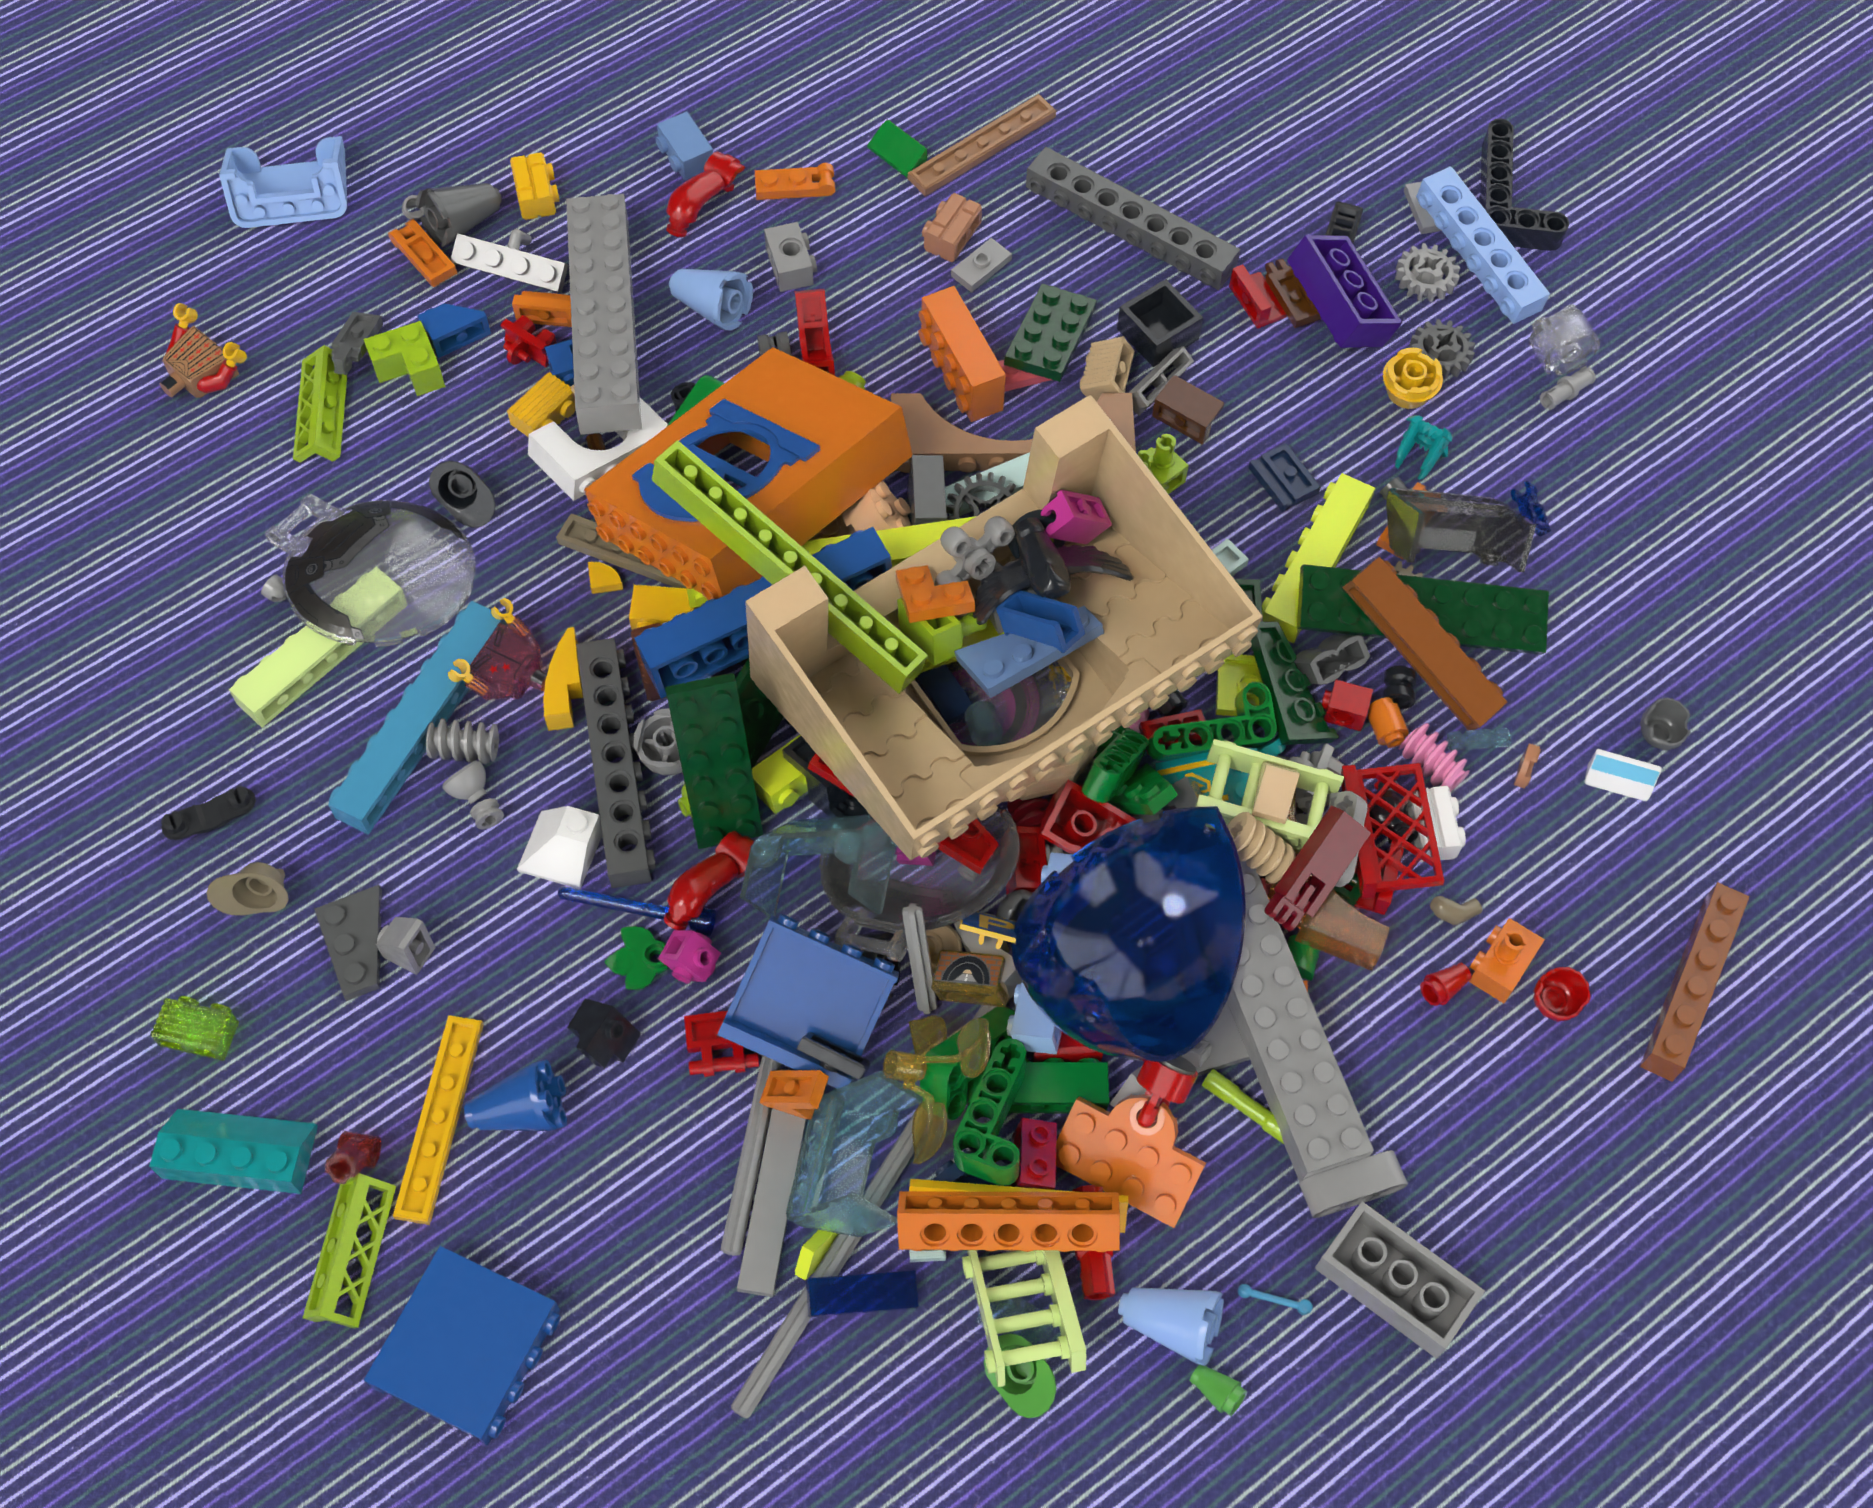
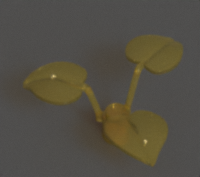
(930, 1118)

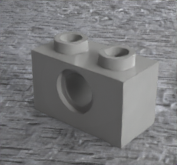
(789, 256)

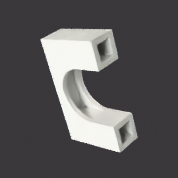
(577, 467)

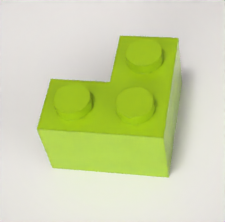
(406, 352)

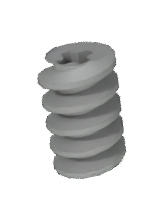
(462, 743)

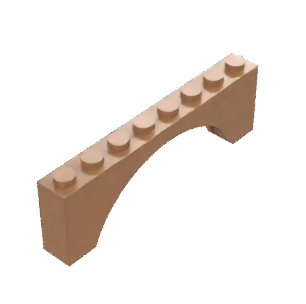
(968, 452)

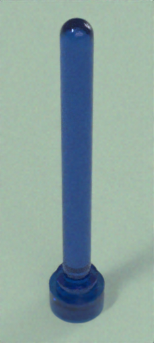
(703, 923)

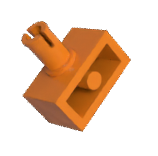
(1505, 960)

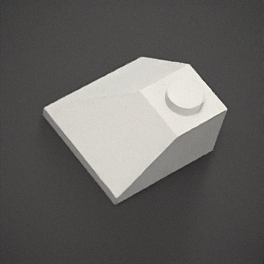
(562, 846)

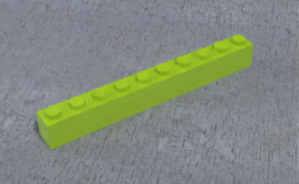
(778, 555)

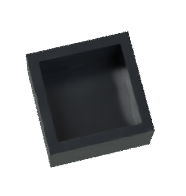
(1159, 322)

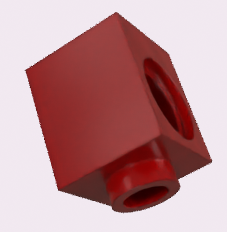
(1347, 705)

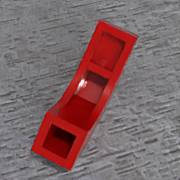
(814, 329)

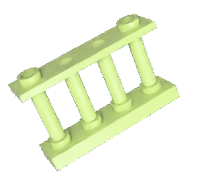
(1229, 755)
(1060, 1313)

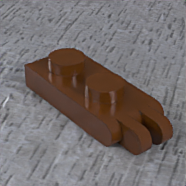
(1290, 294)

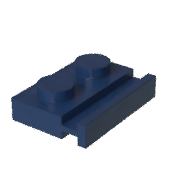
(1284, 477)

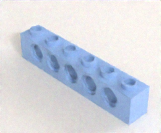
(1482, 245)

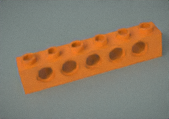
(1008, 1221)

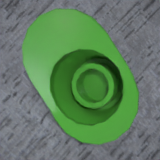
(1028, 1385)

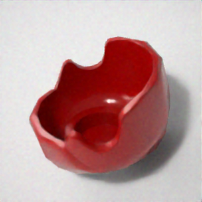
(1561, 993)

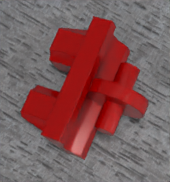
(522, 344)

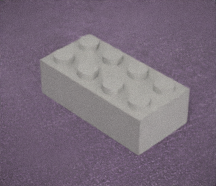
(1400, 1280)

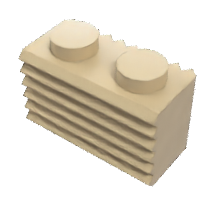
(1107, 367)

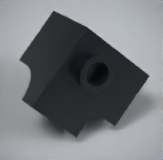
(602, 1033)

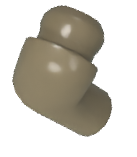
(1454, 912)

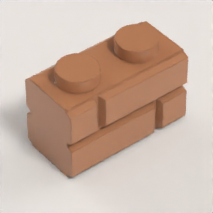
(952, 227)

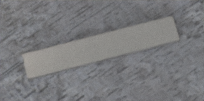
(768, 1214)

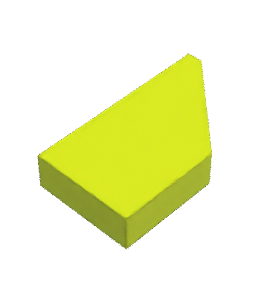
(813, 1253)

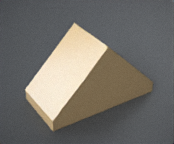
(1275, 792)

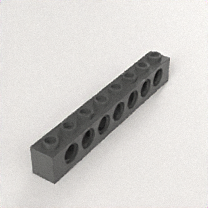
(1132, 218)
(622, 866)

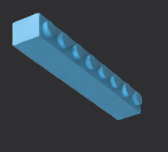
(402, 739)

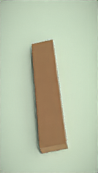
(981, 145)

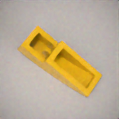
(562, 683)

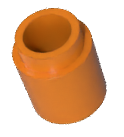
(1387, 722)

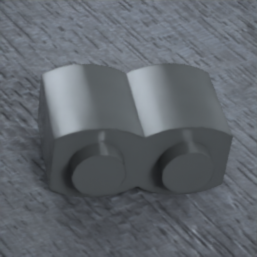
(1332, 657)

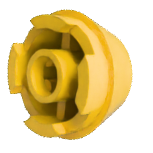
(1412, 378)

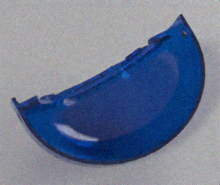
(1138, 936)

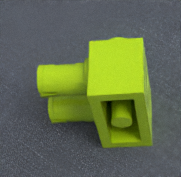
(1165, 463)
(938, 636)

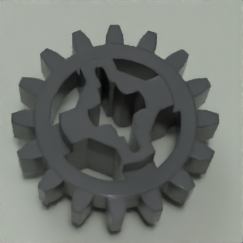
(1446, 345)

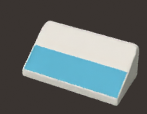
(1622, 775)

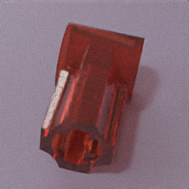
(352, 1155)

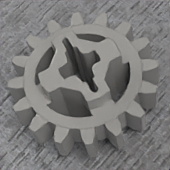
(1427, 272)

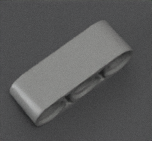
(1353, 1183)

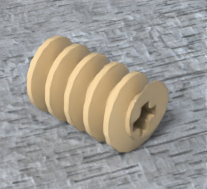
(1260, 847)

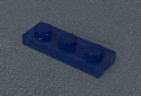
(862, 1293)

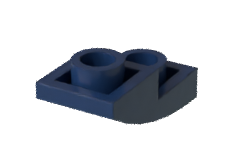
(944, 693)

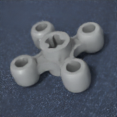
(972, 555)

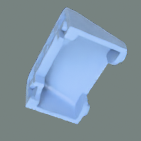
(287, 191)

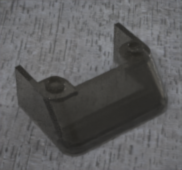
(1457, 524)

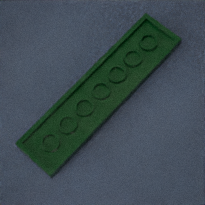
(1472, 612)

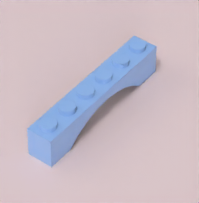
(1029, 1023)

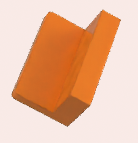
(543, 308)

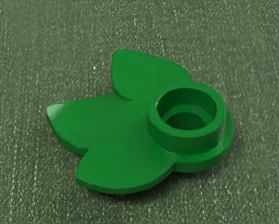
(635, 958)

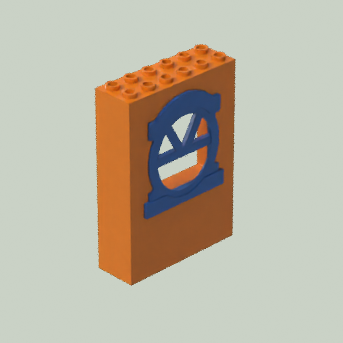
(822, 453)

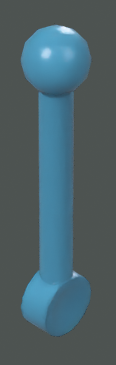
(1304, 1306)

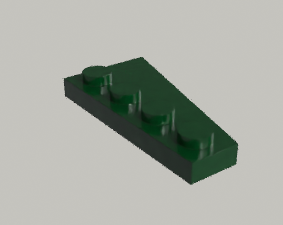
(1296, 713)

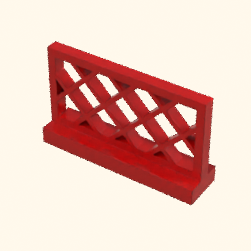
(1367, 863)

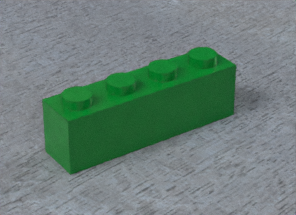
(1056, 1085)

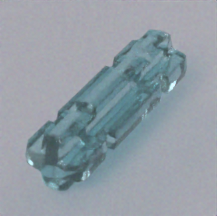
(1479, 739)

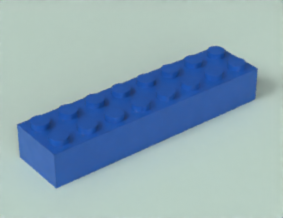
(716, 633)

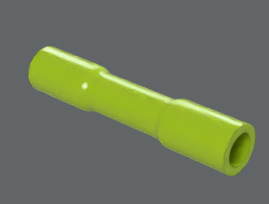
(1232, 1095)

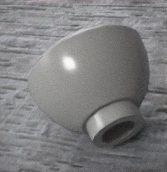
(467, 783)

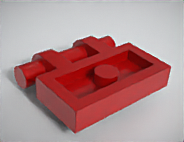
(702, 1037)

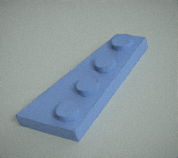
(1012, 658)

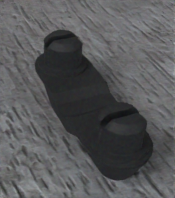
(209, 815)

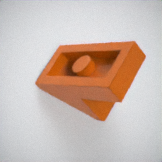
(794, 1091)

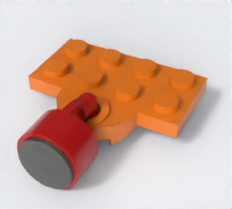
(1135, 1143)

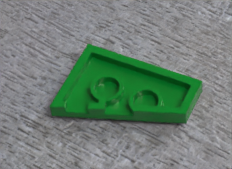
(1144, 793)

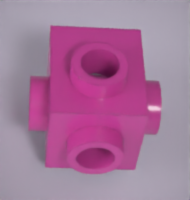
(689, 956)

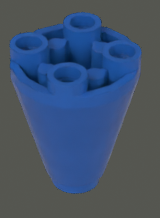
(520, 1102)

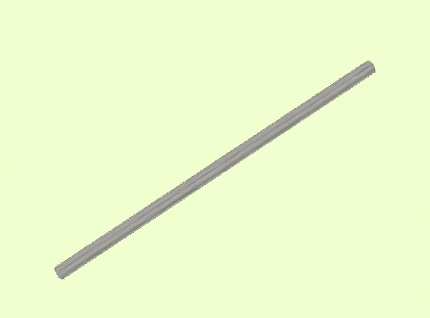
(829, 1266)

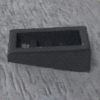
(1345, 216)

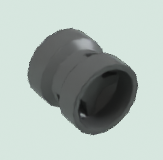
(780, 340)

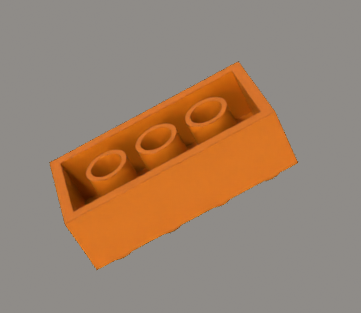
(962, 354)

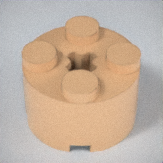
(878, 510)

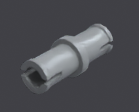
(1567, 387)

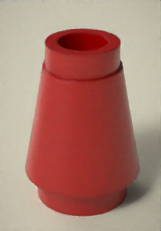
(1444, 984)

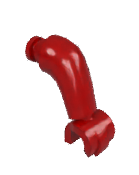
(695, 192)
(705, 878)

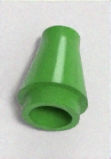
(1219, 1389)

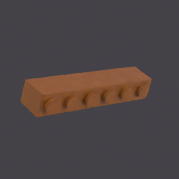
(1425, 644)
(1694, 982)

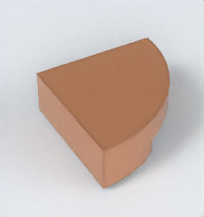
(1526, 764)

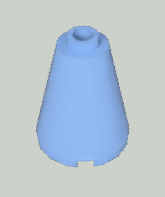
(714, 294)
(1175, 1318)

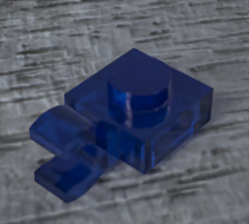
(1531, 508)

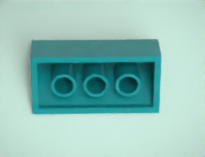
(234, 1151)

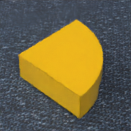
(603, 578)

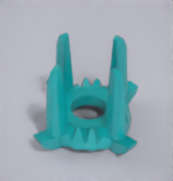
(1436, 441)

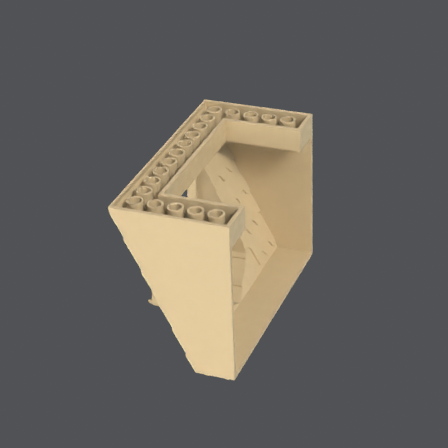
(1158, 636)

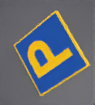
(989, 926)

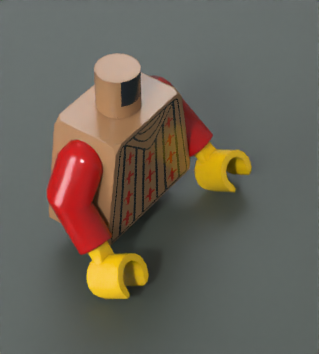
(196, 360)

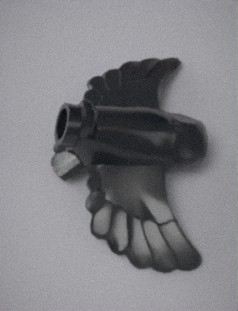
(1042, 568)

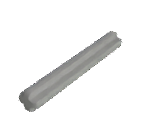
(919, 957)

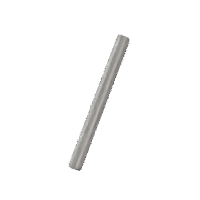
(748, 1165)

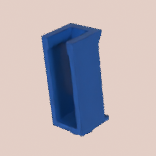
(1041, 620)

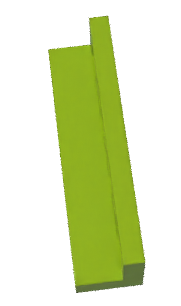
(320, 408)
(337, 1251)

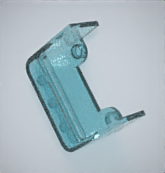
(851, 839)
(839, 1154)

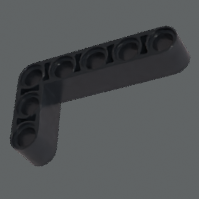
(1520, 225)

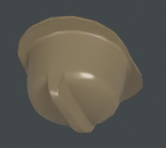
(251, 891)

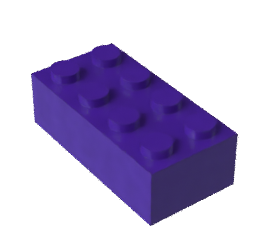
(1344, 291)

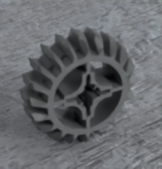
(974, 502)

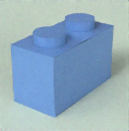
(684, 145)

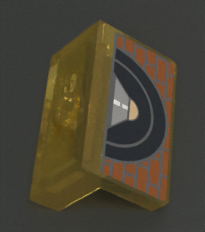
(970, 978)

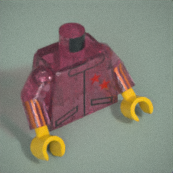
(506, 662)

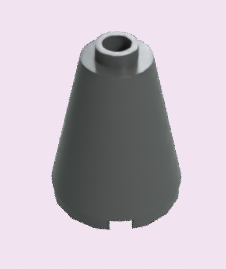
(456, 209)

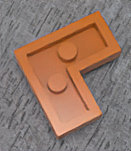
(926, 601)

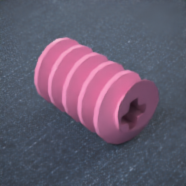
(1433, 758)

